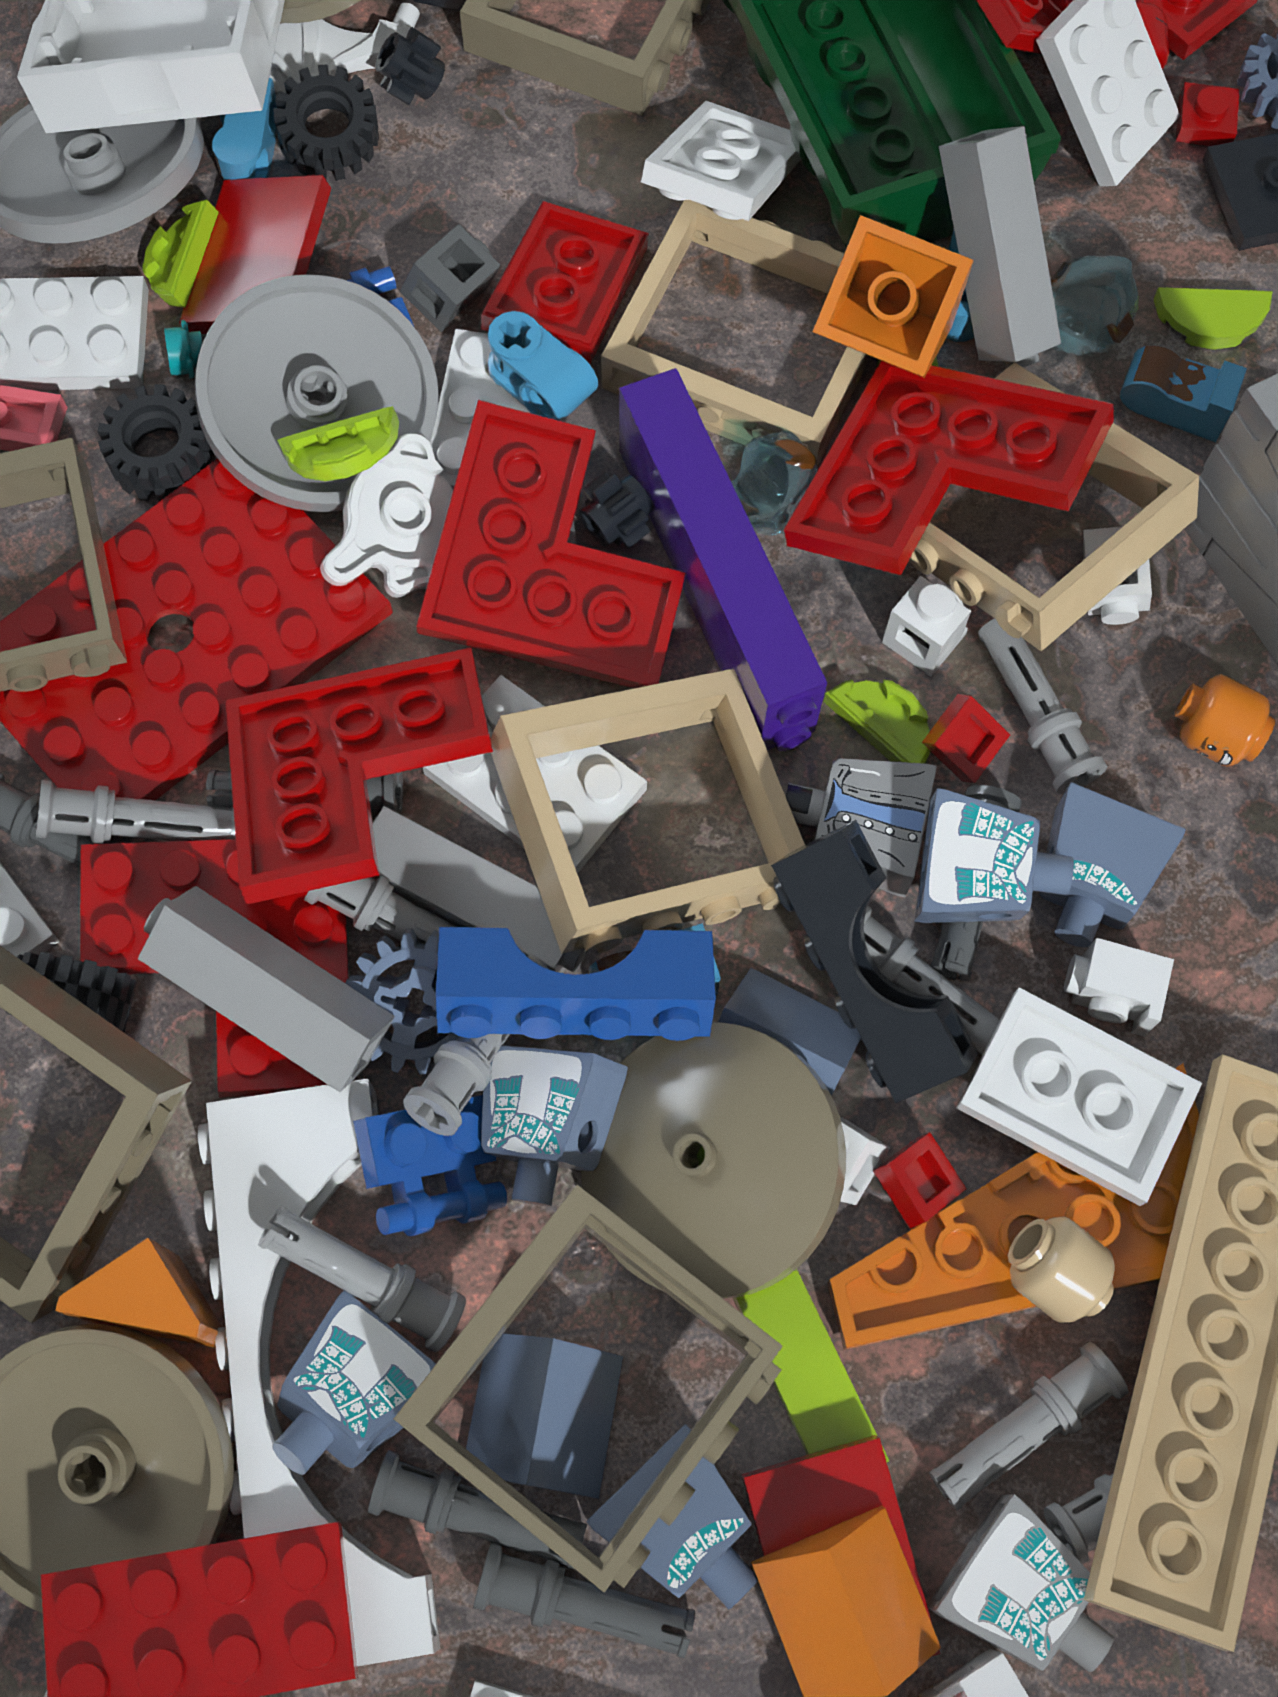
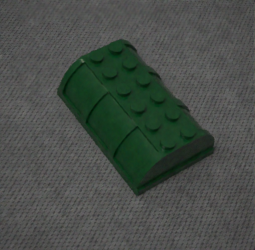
(880, 91)

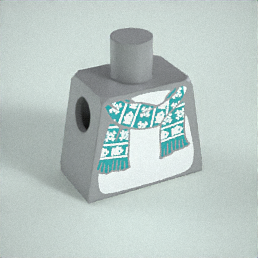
(1022, 1591)

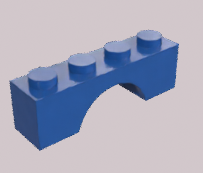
(496, 989)

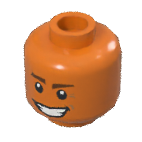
(1225, 720)

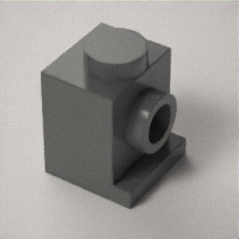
(449, 277)

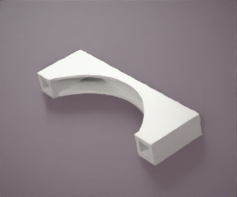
(292, 1154)

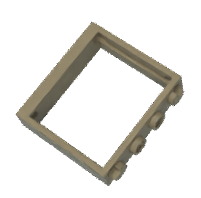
(576, 64)
(41, 474)
(152, 1096)
(706, 1439)

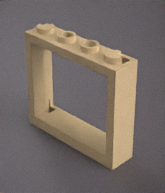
(722, 406)
(1124, 466)
(623, 716)

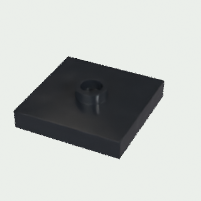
(1247, 188)

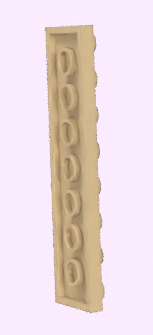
(1206, 1389)

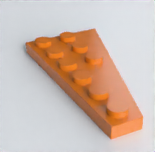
(959, 1263)

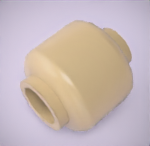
(1061, 1269)

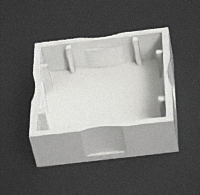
(147, 60)

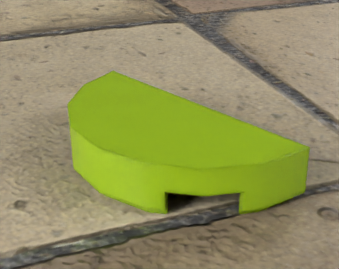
(176, 254)
(1213, 316)
(342, 446)
(883, 716)

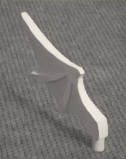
(322, 43)

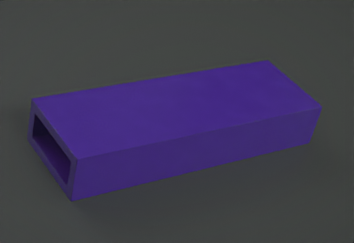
(723, 560)

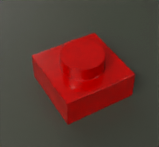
(1207, 114)
(966, 738)
(920, 1180)

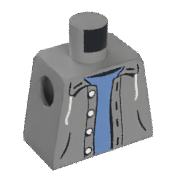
(885, 800)

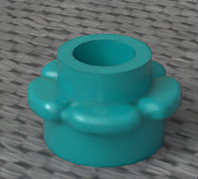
(182, 349)

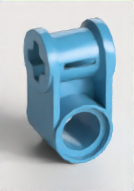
(537, 367)

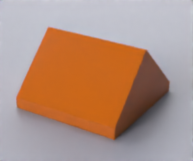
(894, 296)
(147, 1293)
(848, 1609)

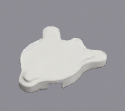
(393, 519)

